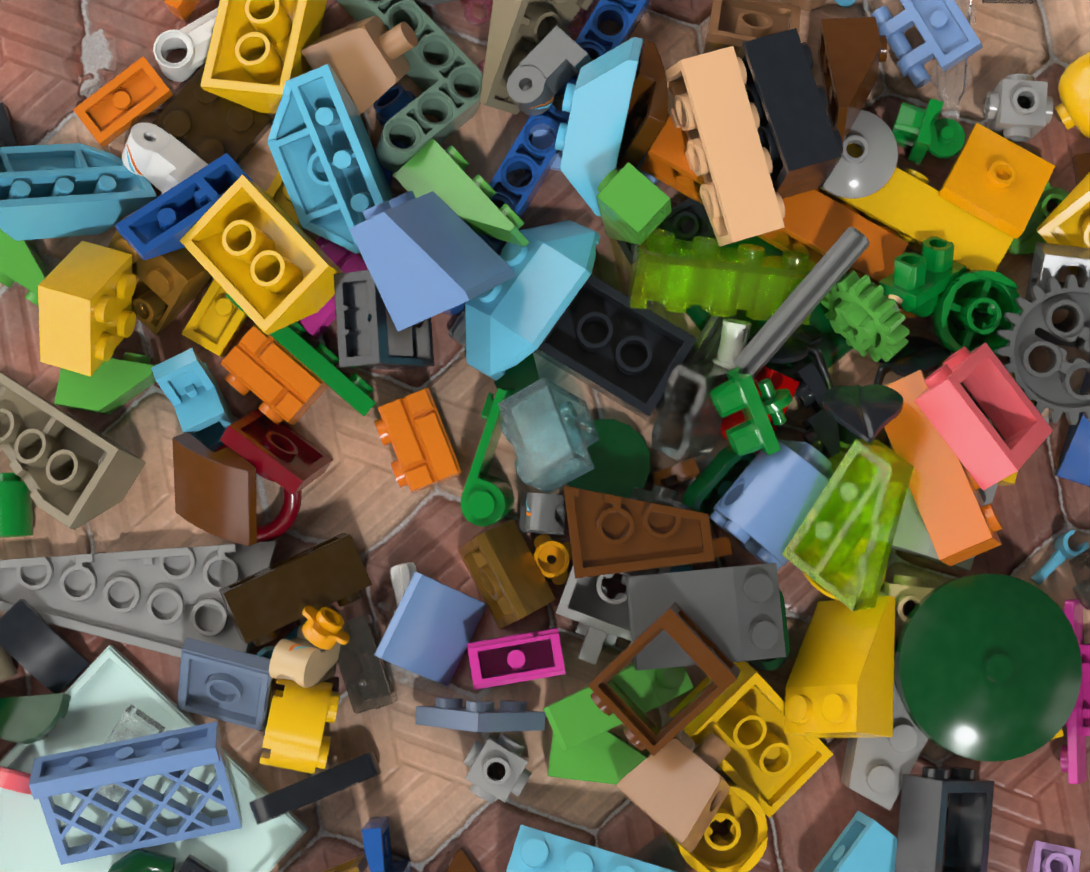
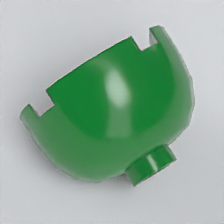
(974, 310)

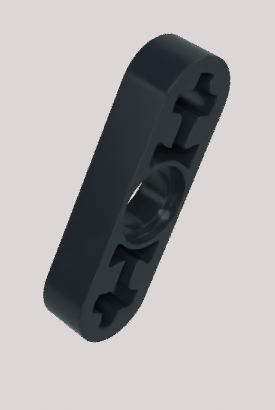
(315, 788)

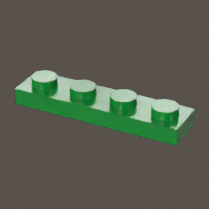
(322, 363)

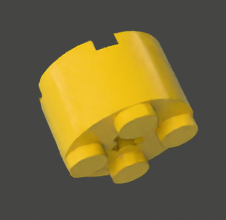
(298, 725)
(741, 846)

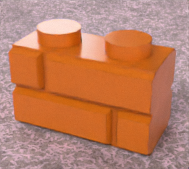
(273, 376)
(418, 441)

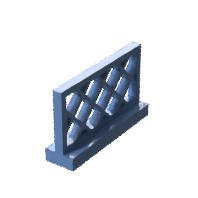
(128, 765)

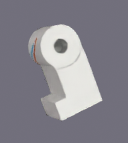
(159, 157)

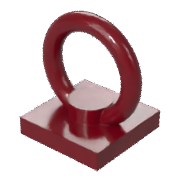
(280, 457)

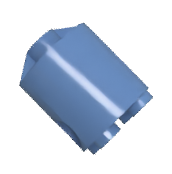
(773, 499)

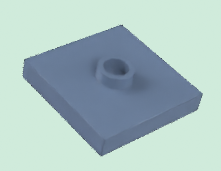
(225, 684)

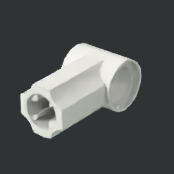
(194, 39)

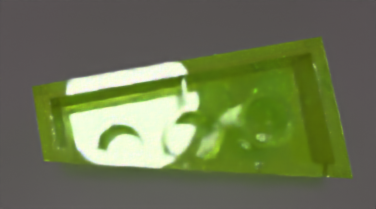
(713, 276)

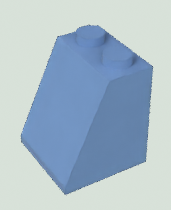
(425, 257)

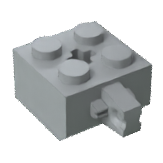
(598, 616)

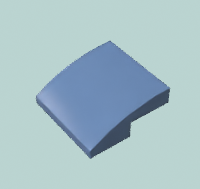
(430, 629)

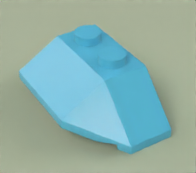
(597, 119)
(326, 156)
(66, 191)
(519, 313)

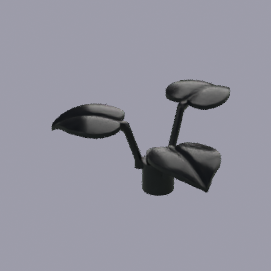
(869, 408)

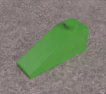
(579, 719)
(599, 759)

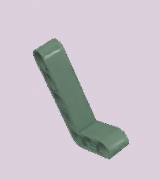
(436, 81)

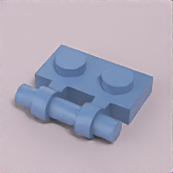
(943, 29)

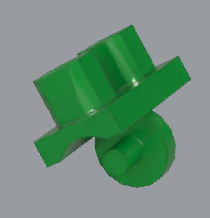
(922, 131)
(923, 277)
(742, 394)

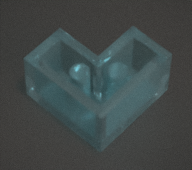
(548, 434)

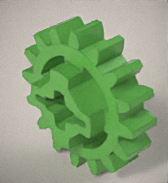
(866, 317)

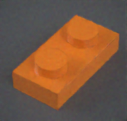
(123, 102)

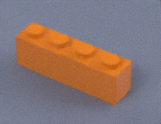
(940, 483)

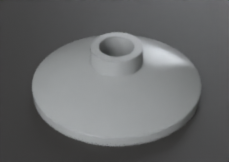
(871, 171)

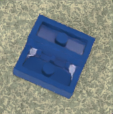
(378, 847)

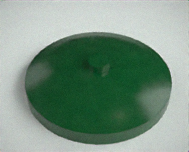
(988, 667)

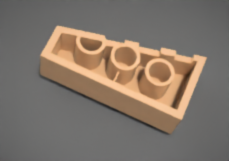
(725, 145)

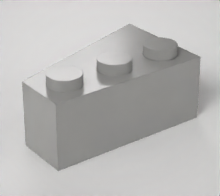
(878, 764)

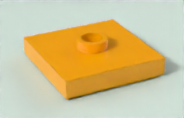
(996, 181)

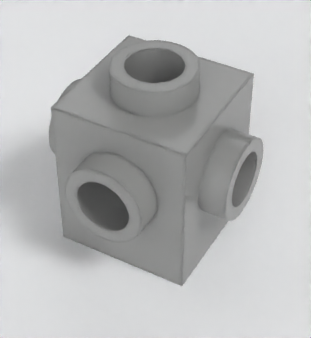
(1008, 117)
(501, 750)

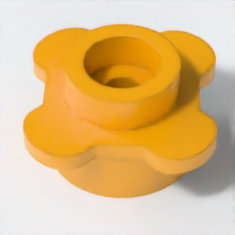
(546, 546)
(324, 627)

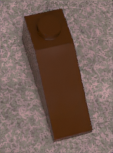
(849, 66)

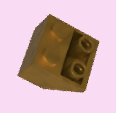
(163, 284)

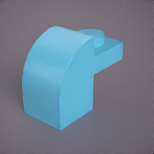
(195, 397)

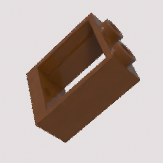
(698, 646)

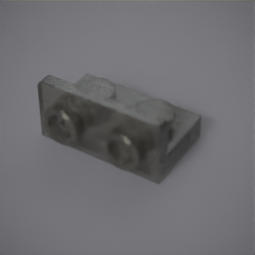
(363, 673)

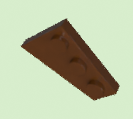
(632, 535)

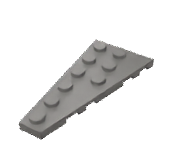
(138, 595)

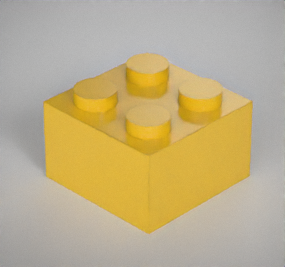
(86, 308)

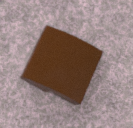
(647, 107)
(215, 490)

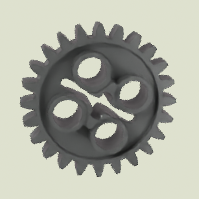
(1052, 386)

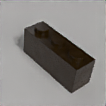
(281, 591)

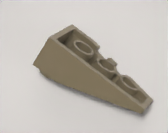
(513, 34)
(62, 461)

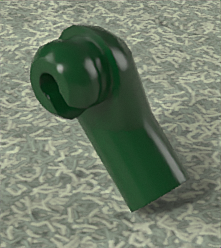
(144, 861)

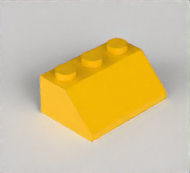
(259, 49)
(262, 257)

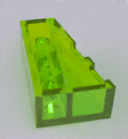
(854, 524)

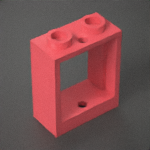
(967, 428)

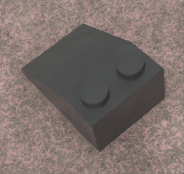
(730, 604)

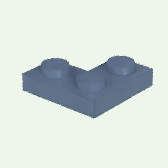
(480, 716)

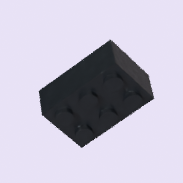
(790, 112)
(616, 347)

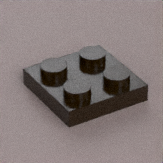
(212, 123)

